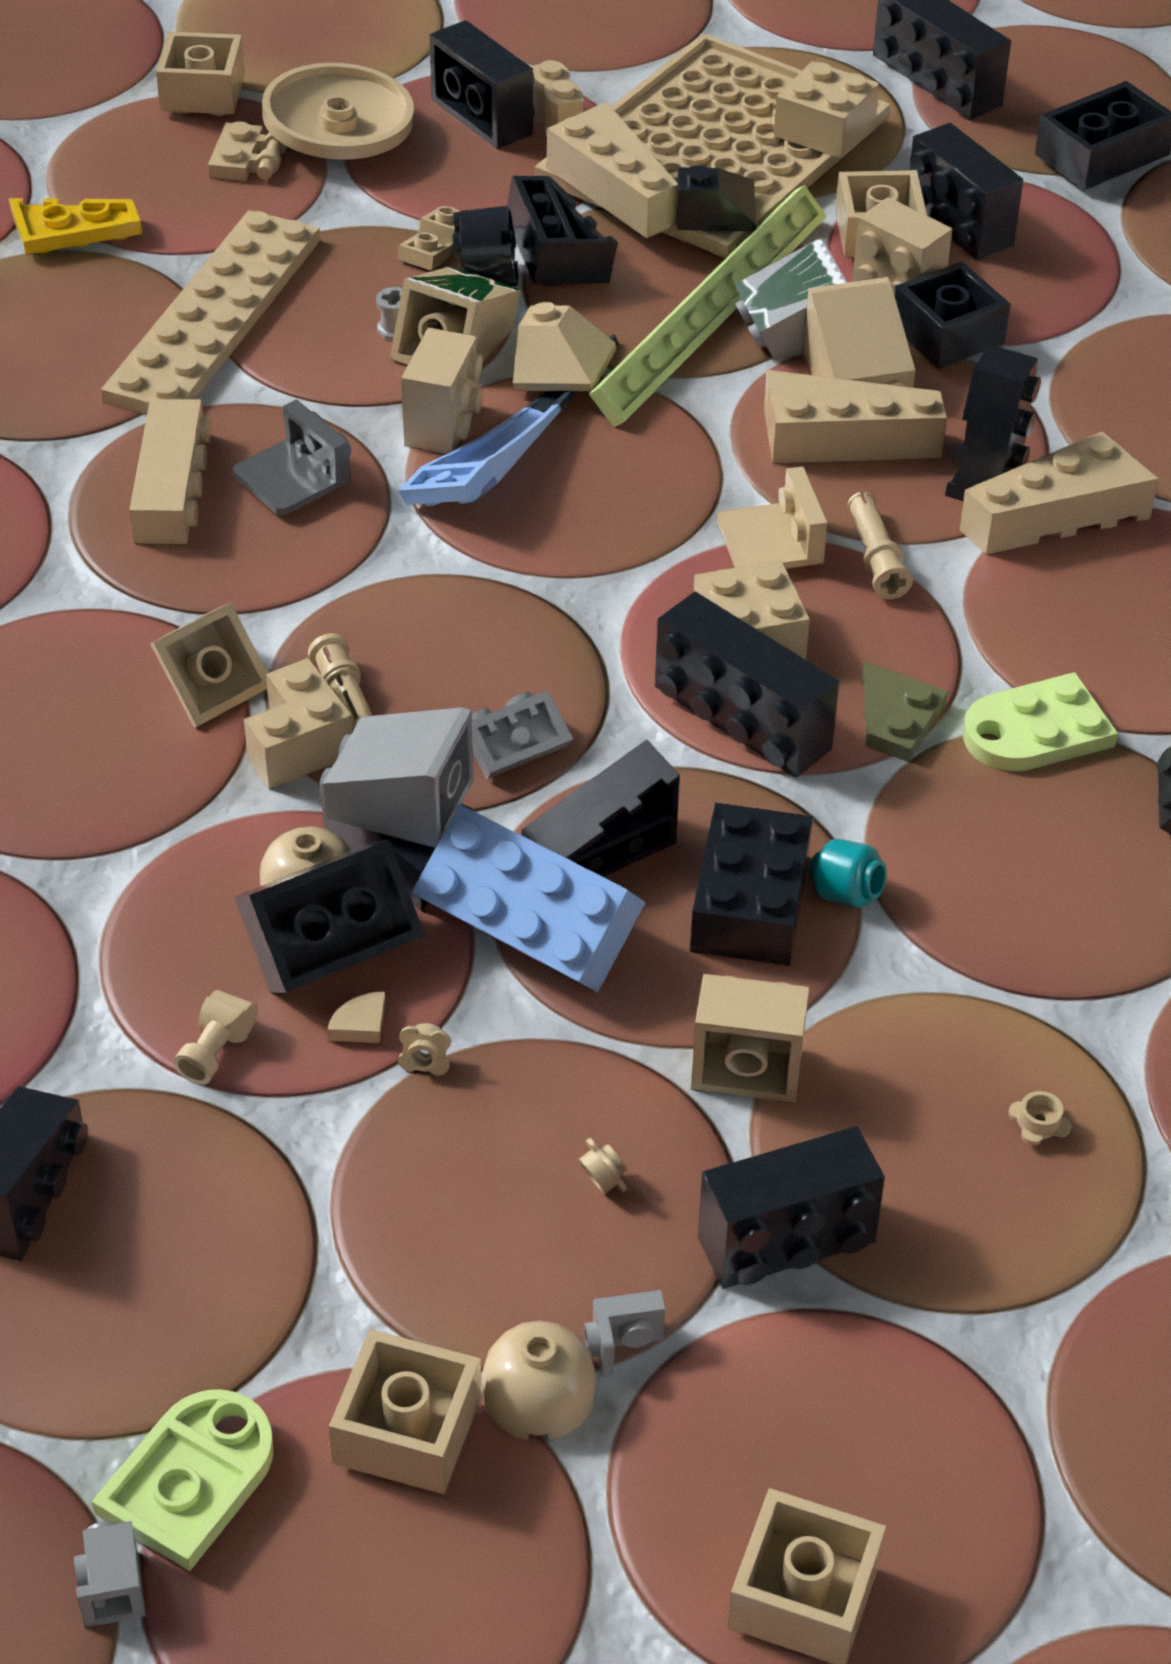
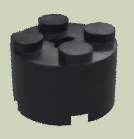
(487, 243)

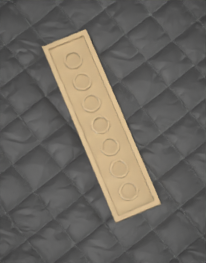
(212, 312)

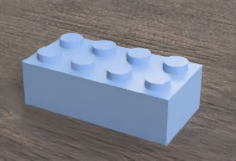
(529, 897)

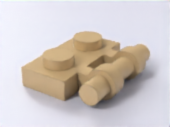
(244, 151)

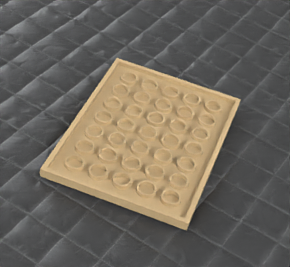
(718, 111)

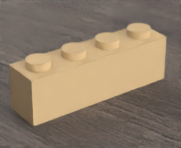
(169, 471)

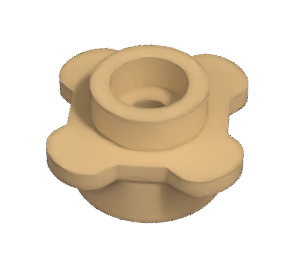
(427, 1038)
(1040, 1106)
(603, 1167)

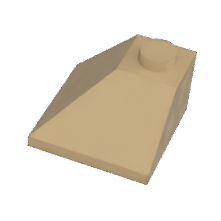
(559, 350)
(211, 664)

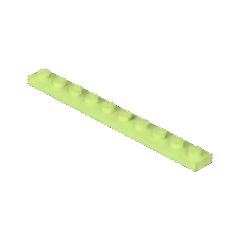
(704, 308)

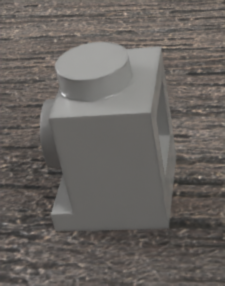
(109, 1575)

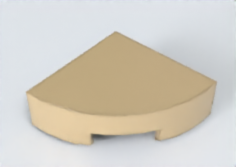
(359, 1019)

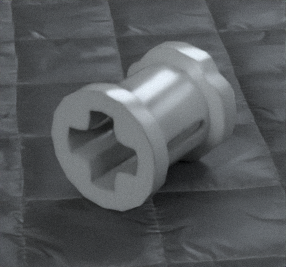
(388, 303)

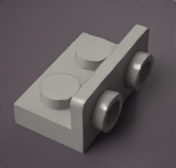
(518, 733)

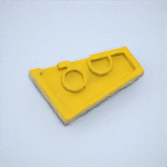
(64, 226)

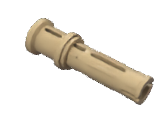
(882, 556)
(337, 665)

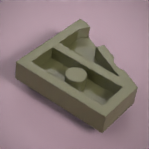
(898, 711)

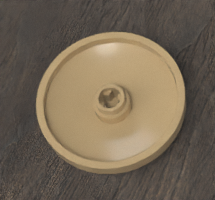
(337, 111)

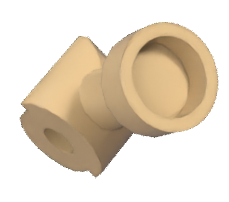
(221, 1020)

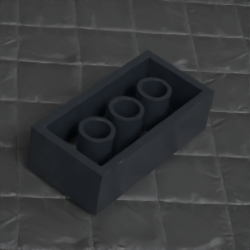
(944, 52)
(746, 684)

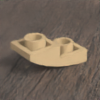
(433, 242)

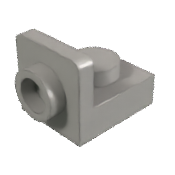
(625, 1321)

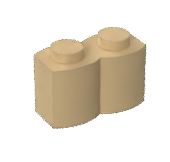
(554, 94)

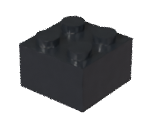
(952, 314)

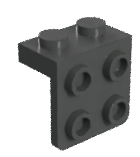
(301, 467)

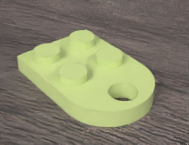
(1037, 725)
(189, 1476)

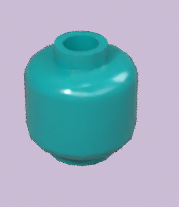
(848, 873)

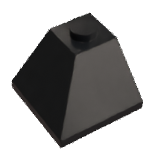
(714, 200)

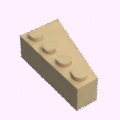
(613, 169)
(850, 420)
(1058, 494)

